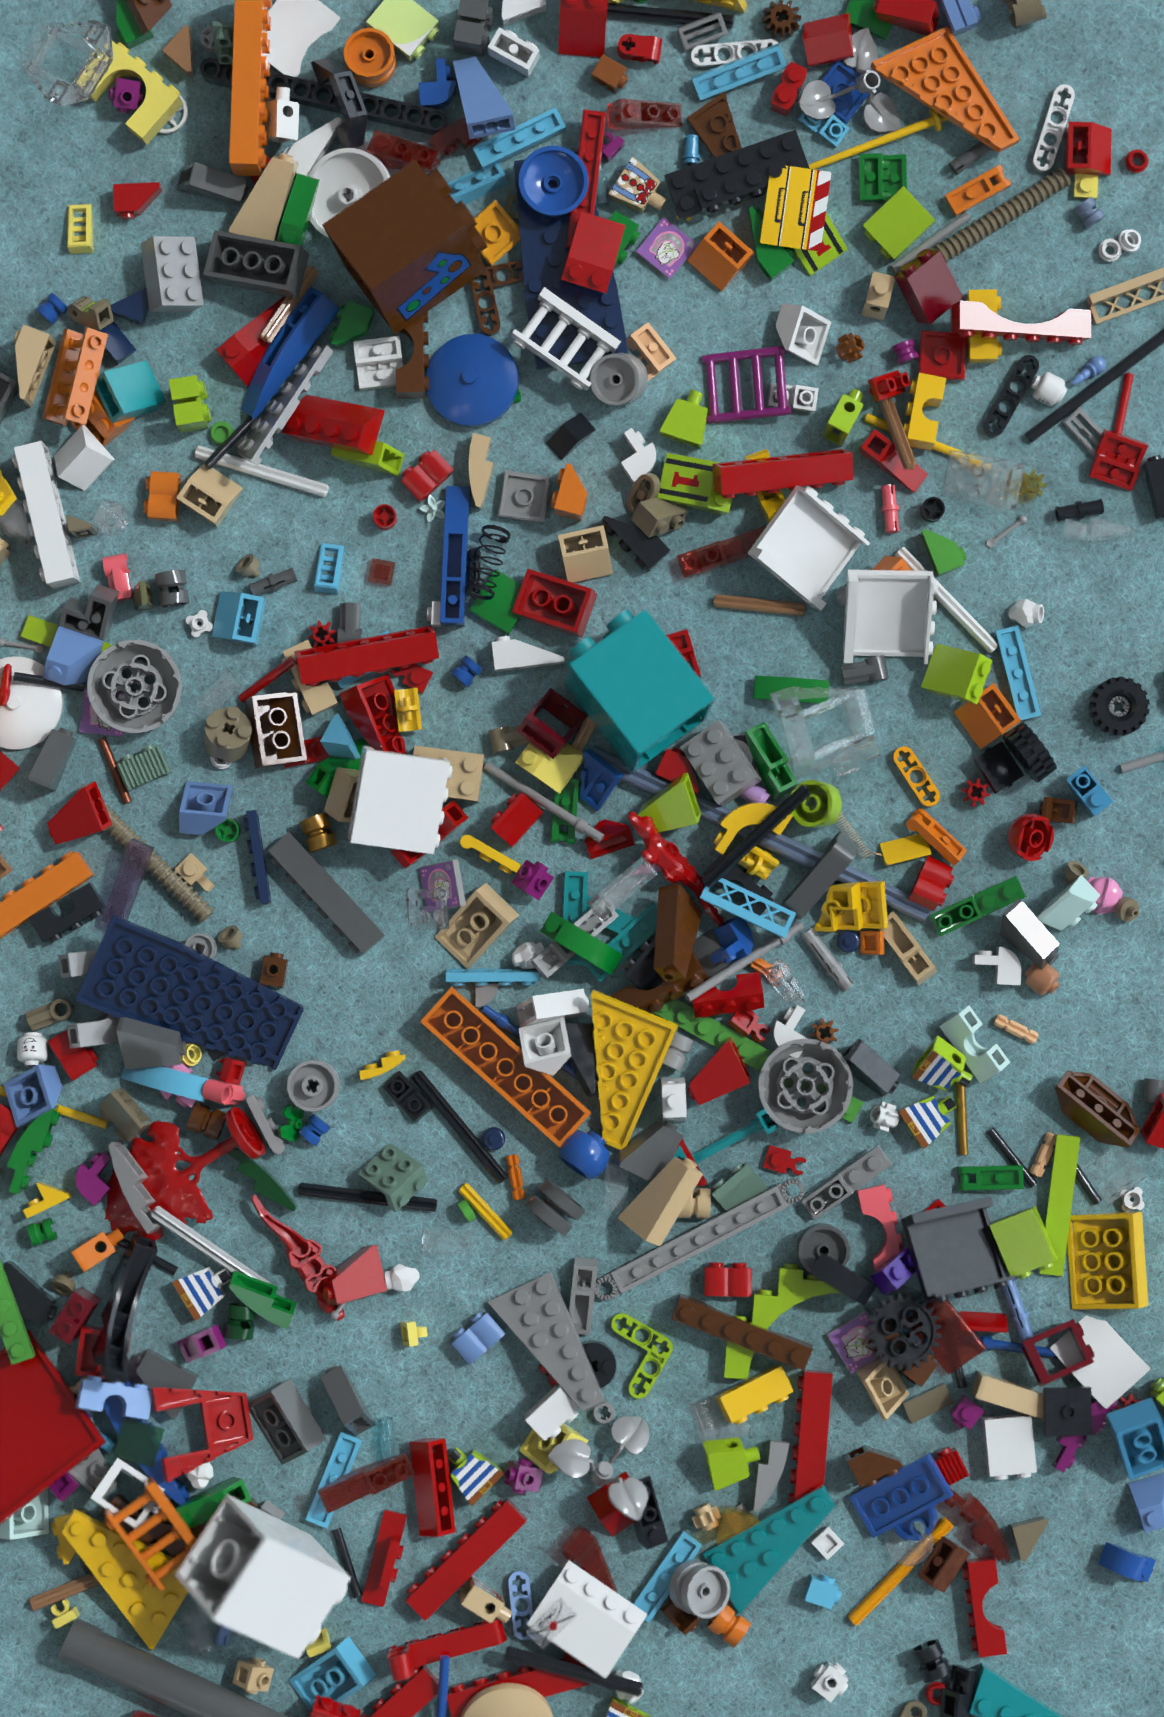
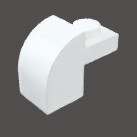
(643, 459)
(1006, 965)
(785, 1032)

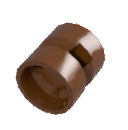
(207, 1121)

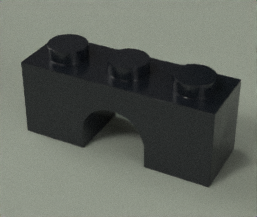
(748, 883)
(86, 905)

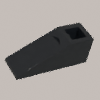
(647, 550)
(582, 1055)
(650, 1527)

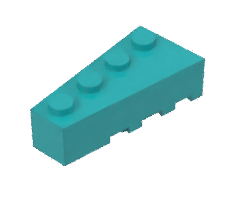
(1001, 1698)

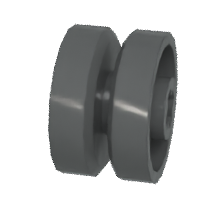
(553, 1209)
(822, 1235)

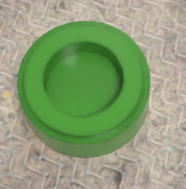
(220, 432)
(466, 1210)

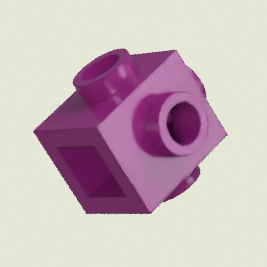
(120, 87)
(529, 879)
(523, 1476)

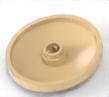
(508, 1701)

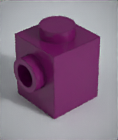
(965, 1412)

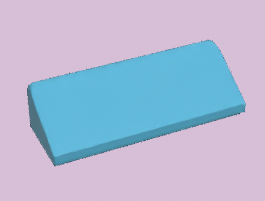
(479, 186)

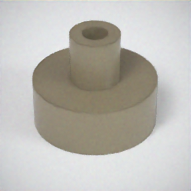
(248, 566)
(1074, 870)
(1127, 909)
(230, 937)
(63, 1284)

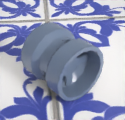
(1089, 213)

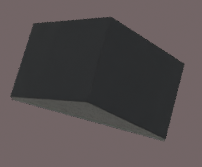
(570, 435)

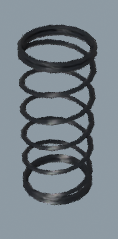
(503, 539)

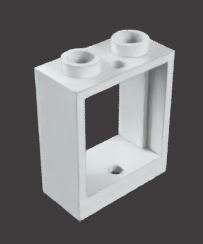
(106, 1483)

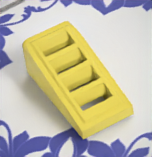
(84, 243)

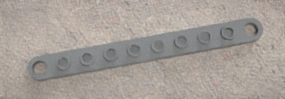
(699, 1239)

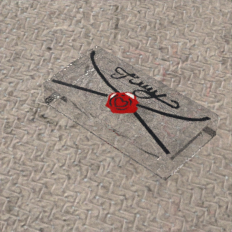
(551, 1623)

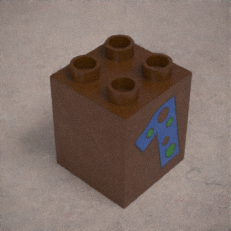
(408, 244)

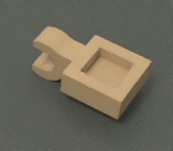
(193, 871)

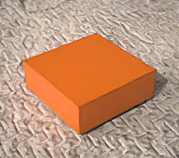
(872, 942)

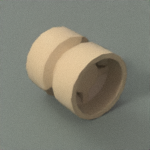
(698, 1204)

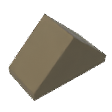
(1026, 1535)

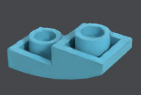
(829, 129)

